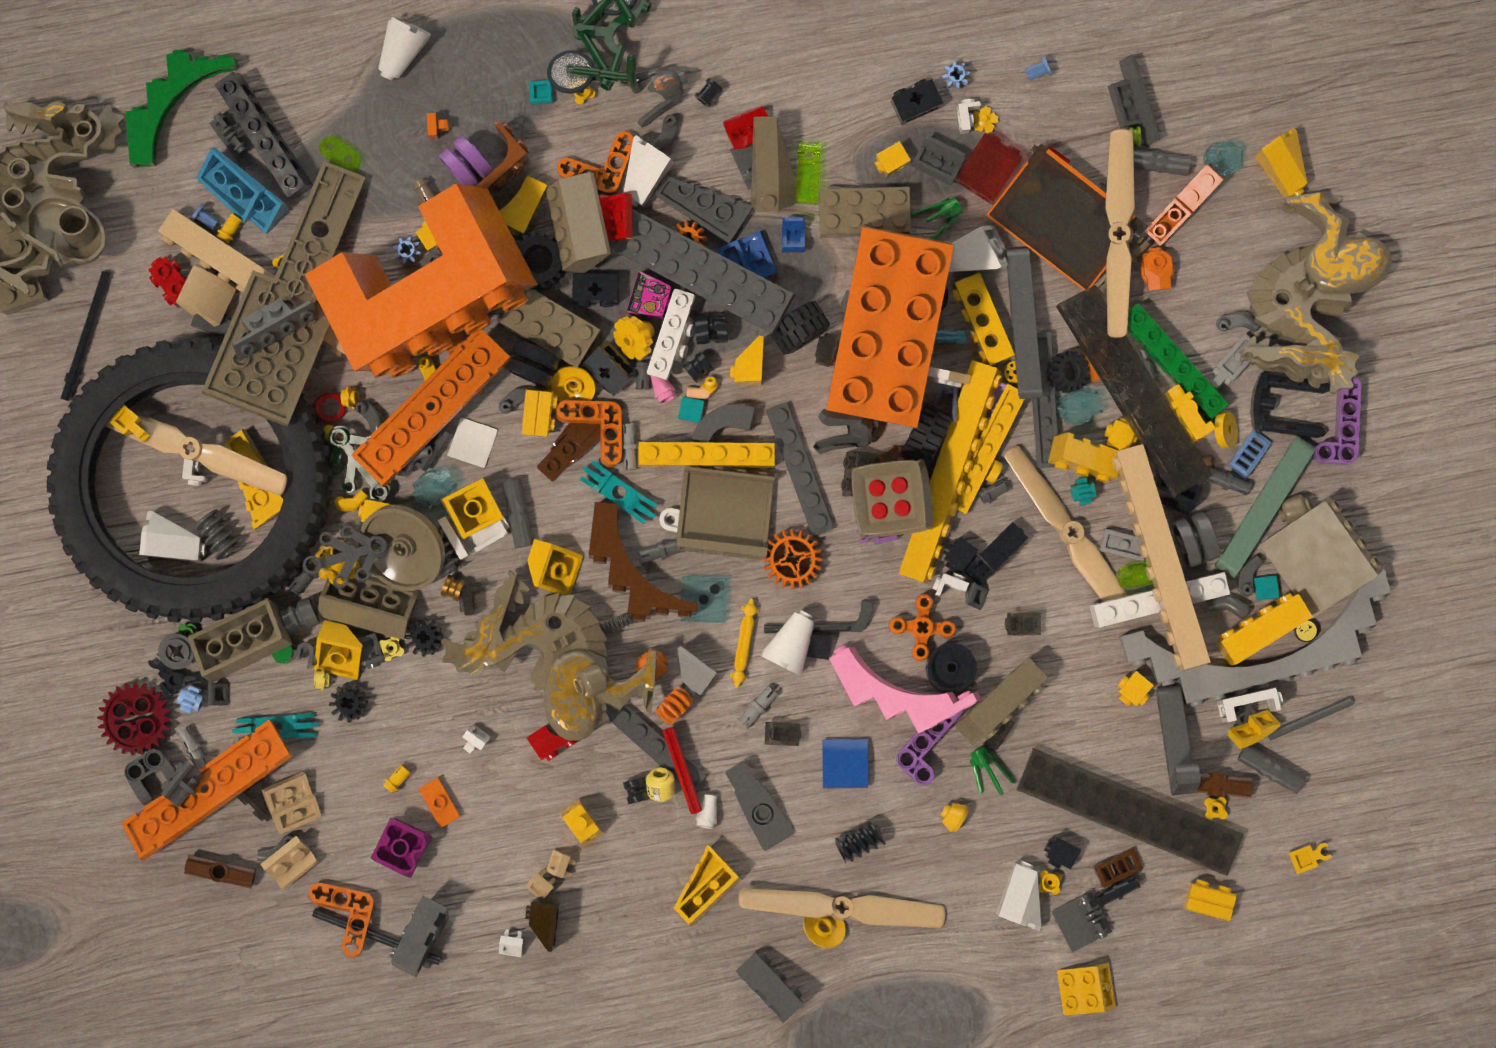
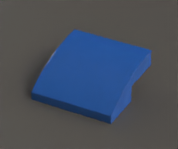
(751, 254)
(845, 763)

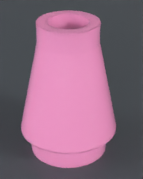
(663, 390)

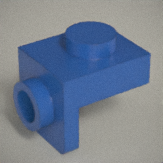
(793, 234)

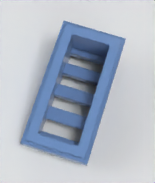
(1240, 469)

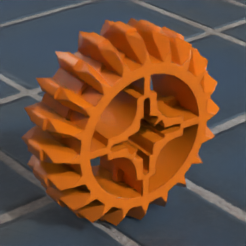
(811, 553)

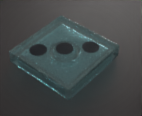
(709, 595)

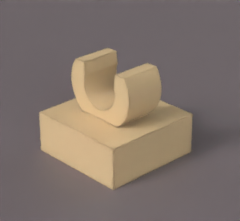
(558, 864)
(539, 885)

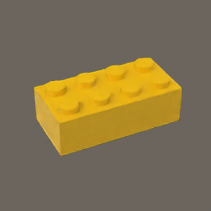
(1264, 629)

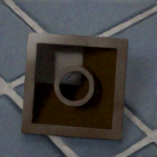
(543, 922)

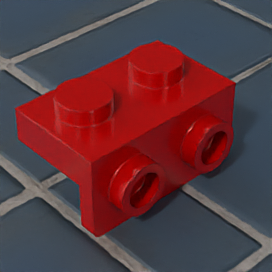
(740, 128)
(617, 216)

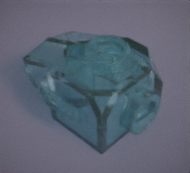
(1225, 157)
(1079, 407)
(433, 486)

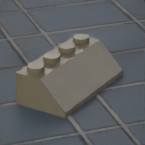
(578, 222)
(369, 606)

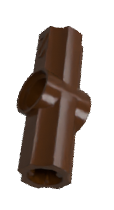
(1223, 785)
(206, 867)

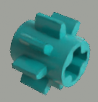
(1083, 491)

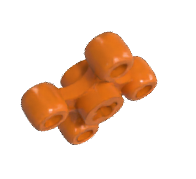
(912, 626)

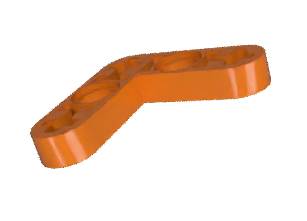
(601, 175)
(599, 417)
(356, 913)

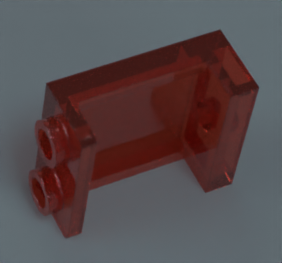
(988, 168)

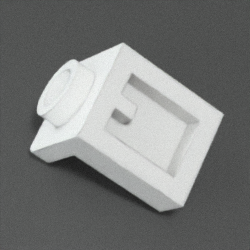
(965, 118)
(189, 470)

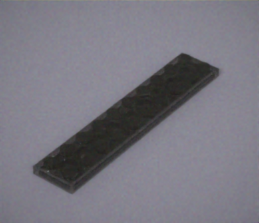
(1134, 393)
(1130, 812)

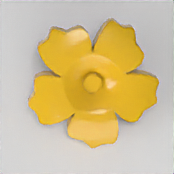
(984, 120)

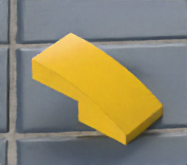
(1256, 729)

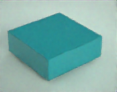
(540, 92)
(691, 410)
(1266, 588)

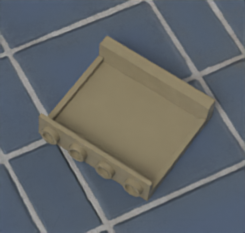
(725, 512)
(1321, 557)

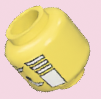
(660, 784)

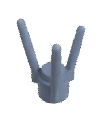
(949, 391)

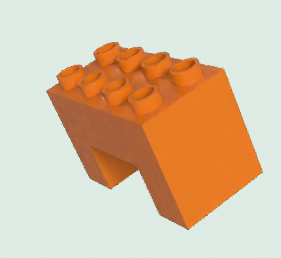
(390, 324)
(889, 326)

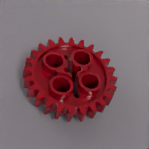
(139, 738)

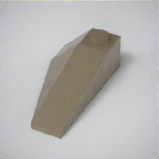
(772, 175)

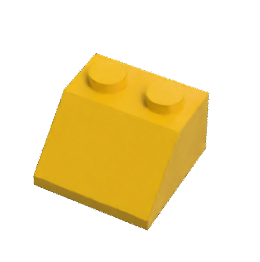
(472, 508)

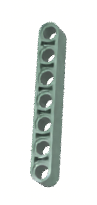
(1265, 507)

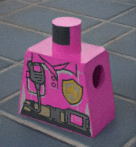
(649, 297)

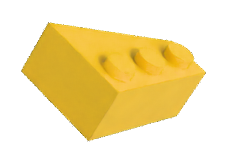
(1083, 457)
(706, 887)

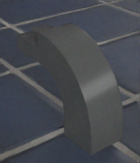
(723, 417)

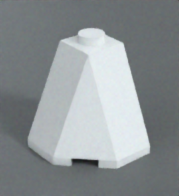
(645, 171)
(978, 251)
(169, 541)
(1021, 897)

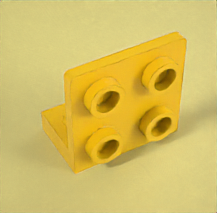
(1086, 989)

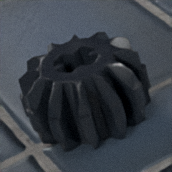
(419, 643)
(349, 695)

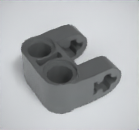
(147, 769)

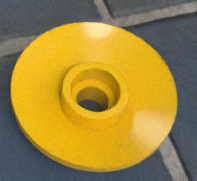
(566, 390)
(832, 933)

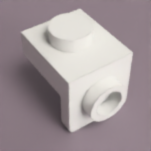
(955, 581)

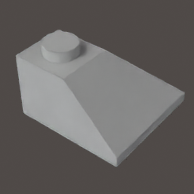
(694, 672)

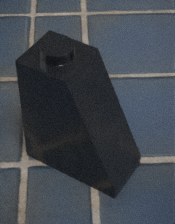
(996, 553)

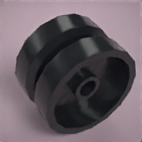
(533, 362)
(951, 681)

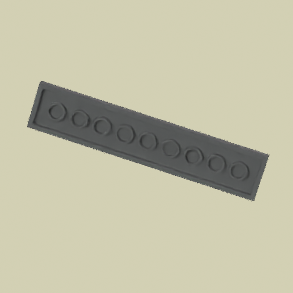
(705, 273)

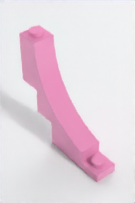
(923, 709)

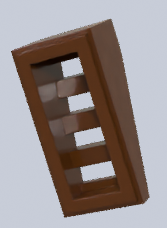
(1101, 876)

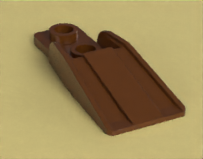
(571, 445)

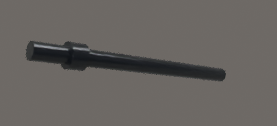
(71, 378)
(371, 934)

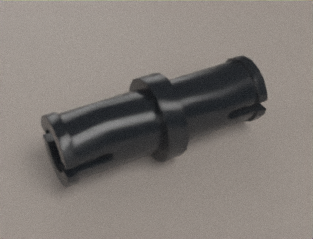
(1117, 891)

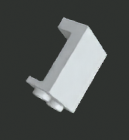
(475, 542)
(1227, 705)

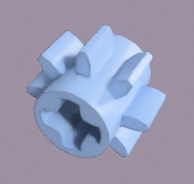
(951, 79)
(408, 243)
(190, 699)

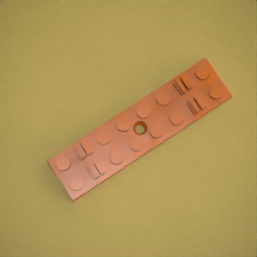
(413, 424)
(225, 776)

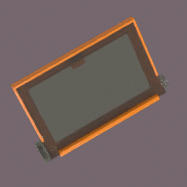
(1059, 216)

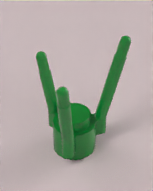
(947, 209)
(983, 758)

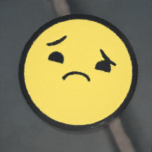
(1306, 632)

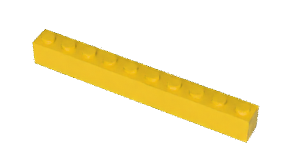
(950, 470)

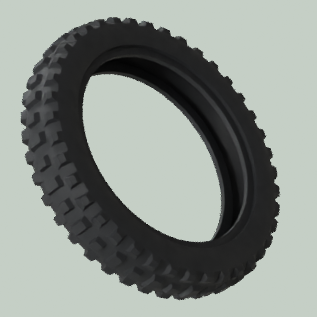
(107, 565)

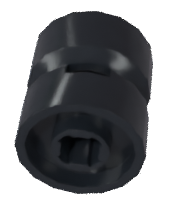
(711, 329)

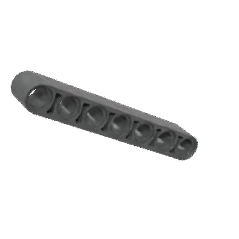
(1023, 323)

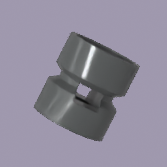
(297, 617)

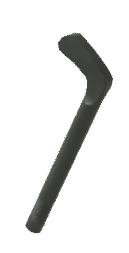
(857, 626)

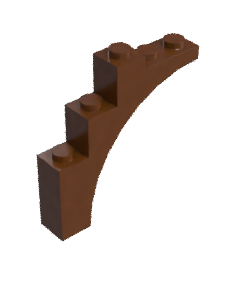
(623, 576)

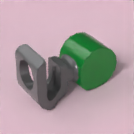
(289, 653)

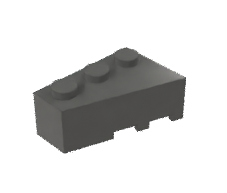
(419, 936)
(770, 985)

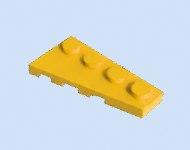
(260, 503)

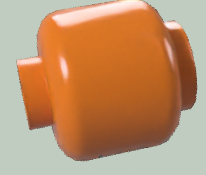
(661, 663)

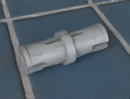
(629, 447)
(757, 707)
(191, 747)

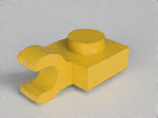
(128, 422)

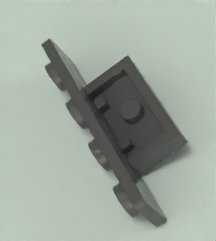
(1132, 101)
(271, 325)

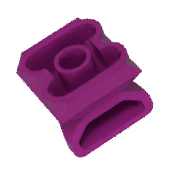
(401, 847)

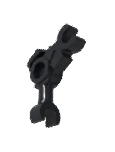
(174, 679)

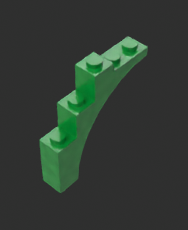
(162, 95)

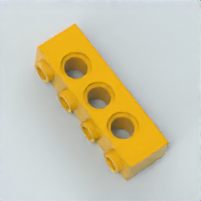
(975, 286)

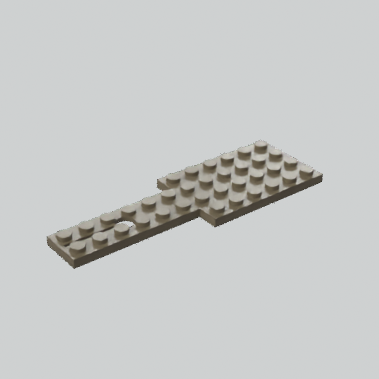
(276, 375)

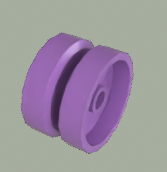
(469, 160)

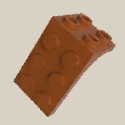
(512, 164)

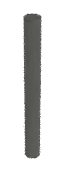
(1308, 719)

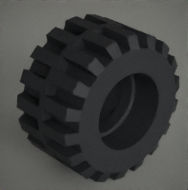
(548, 243)
(800, 327)
(928, 435)

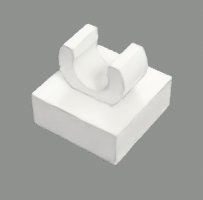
(475, 738)
(510, 945)

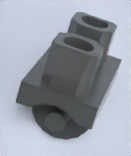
(182, 784)

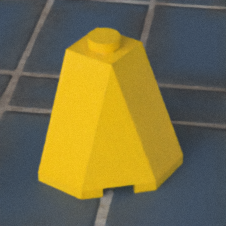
(1284, 164)

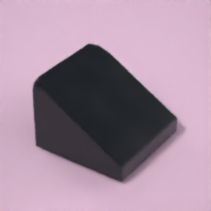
(819, 647)

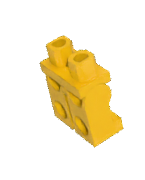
(1187, 414)

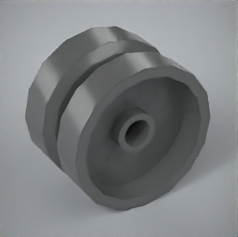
(1196, 539)

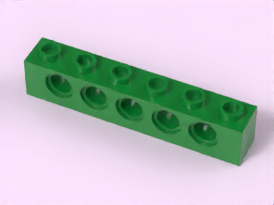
(1174, 362)

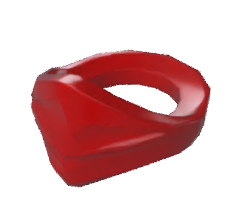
(324, 417)

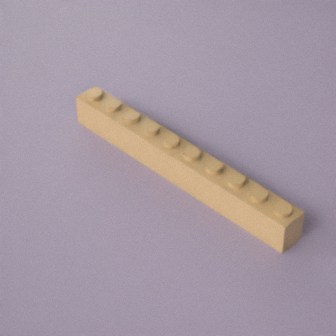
(221, 257)
(1161, 557)

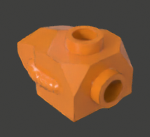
(1157, 269)

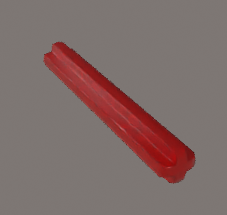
(682, 770)

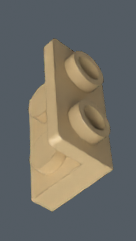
(290, 862)

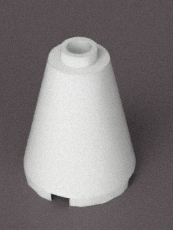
(400, 47)
(791, 643)

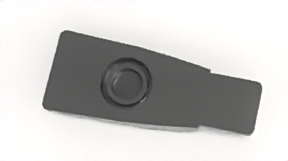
(759, 807)

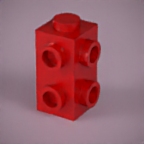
(167, 276)

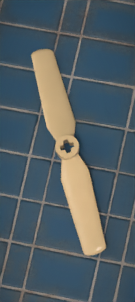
(1119, 209)
(214, 457)
(1082, 551)
(865, 909)

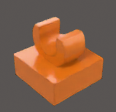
(435, 125)

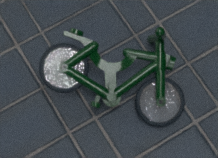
(574, 71)

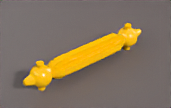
(744, 643)

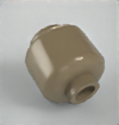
(1294, 508)
(591, 681)

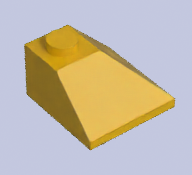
(749, 364)
(553, 567)
(338, 651)

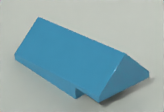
(240, 191)

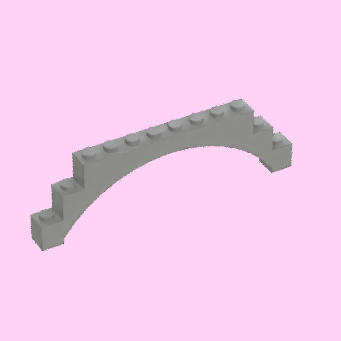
(1331, 647)

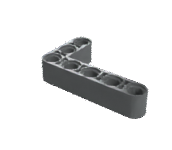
(1182, 773)

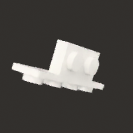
(673, 336)

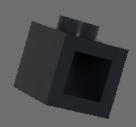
(959, 555)
(1061, 853)

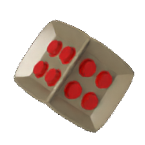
(892, 498)

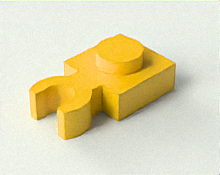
(1305, 859)

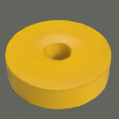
(1226, 430)

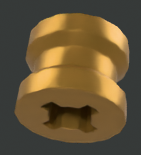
(453, 588)

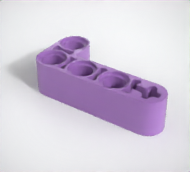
(1342, 419)
(916, 753)

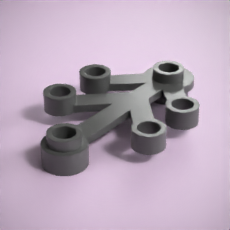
(348, 554)

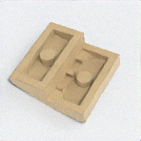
(205, 295)
(291, 803)

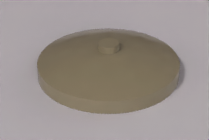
(414, 547)

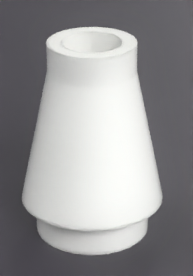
(708, 816)

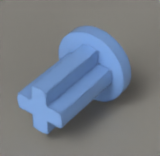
(1039, 69)
(204, 217)

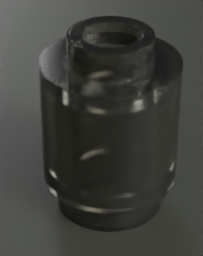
(826, 350)

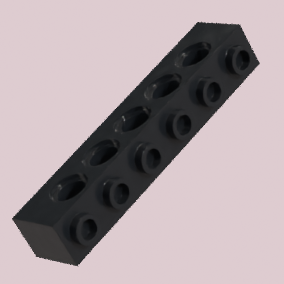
(263, 135)

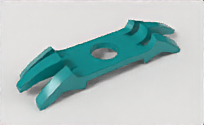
(609, 482)
(289, 725)

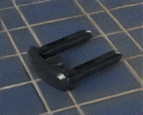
(1260, 401)

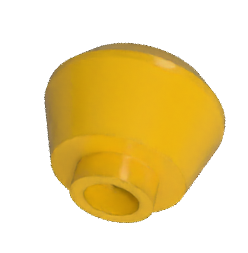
(954, 816)

